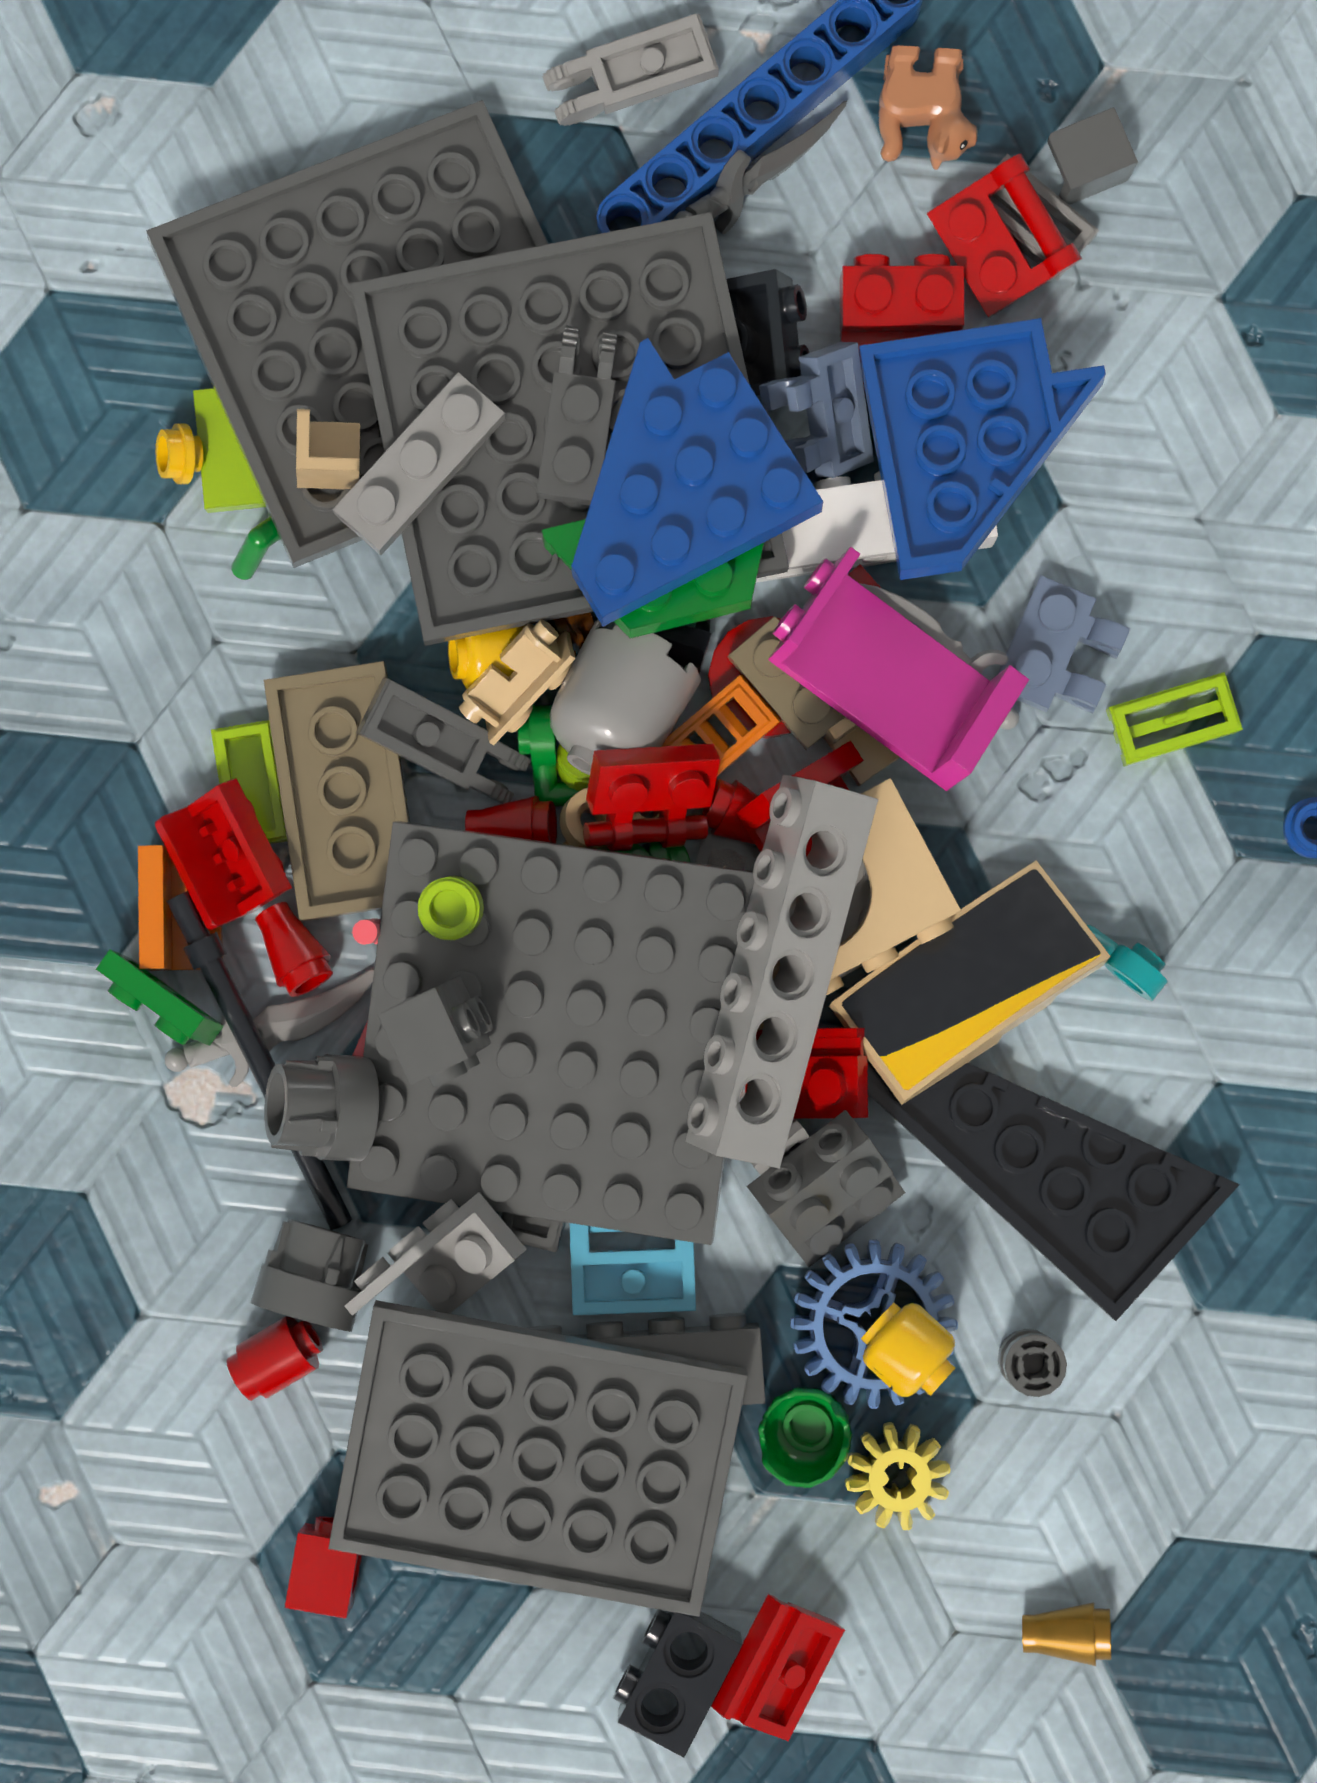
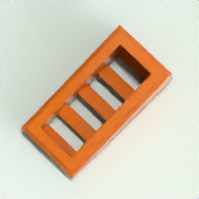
(750, 701)

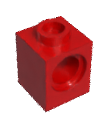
(321, 1577)

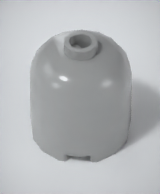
(620, 695)

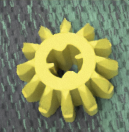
(876, 1478)

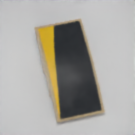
(972, 983)

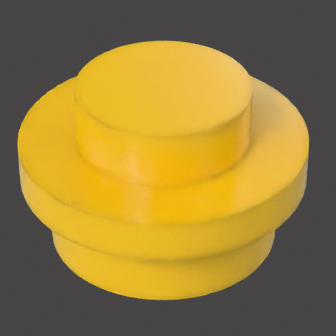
(178, 453)

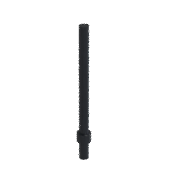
(206, 953)

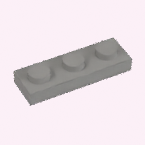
(419, 463)

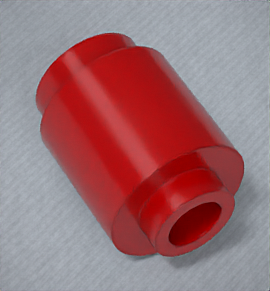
(275, 1358)

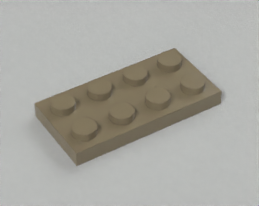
(334, 788)

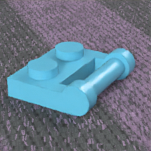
(630, 1278)

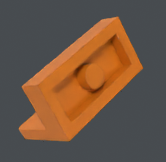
(159, 934)

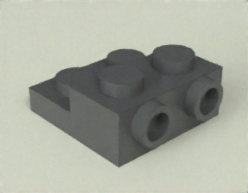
(827, 1188)

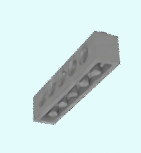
(793, 1000)

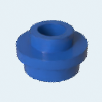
(1294, 831)

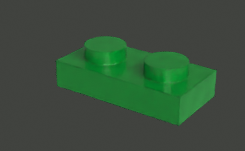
(178, 1015)

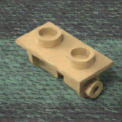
(538, 663)

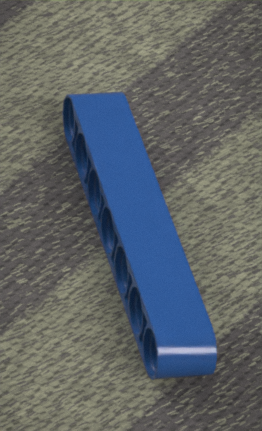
(769, 83)

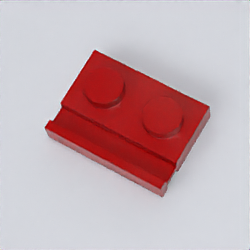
(834, 1076)
(778, 1668)

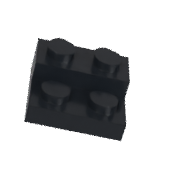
(766, 320)

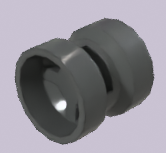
(1022, 1355)

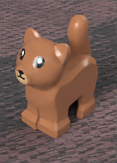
(924, 99)

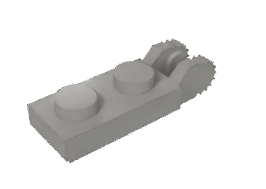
(635, 69)

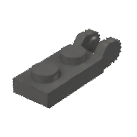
(577, 423)
(436, 739)

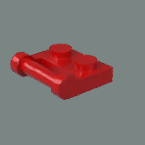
(985, 245)

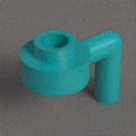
(1134, 967)

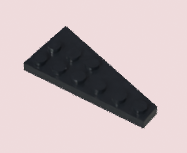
(1068, 1184)

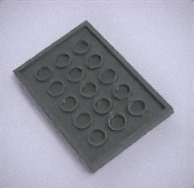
(537, 1458)

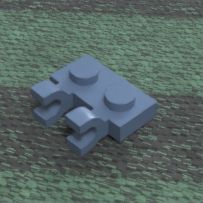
(835, 407)
(1047, 638)

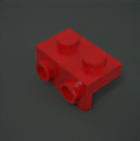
(223, 855)

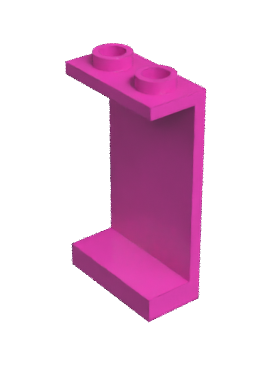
(892, 676)

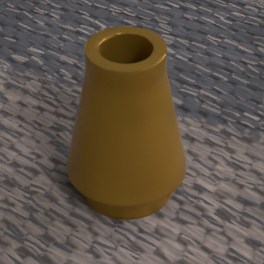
(1069, 1634)

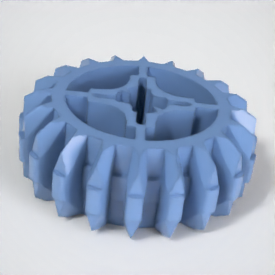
(823, 1306)

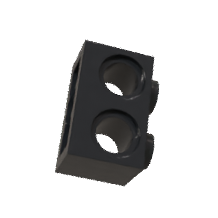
(691, 1681)

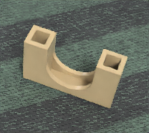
(905, 891)

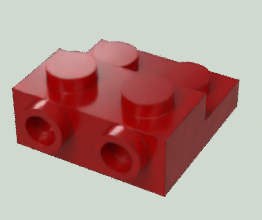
(900, 301)

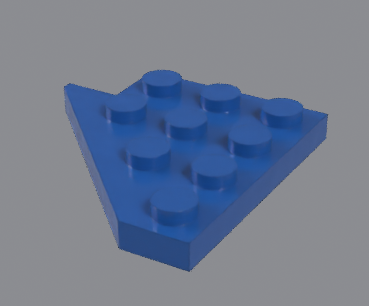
(963, 432)
(684, 485)

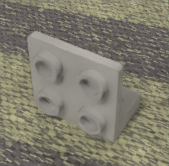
(451, 1262)

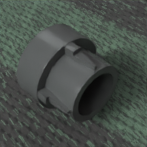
(323, 1107)
(311, 1275)

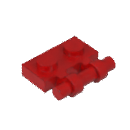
(650, 780)

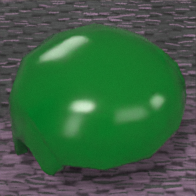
(804, 1437)

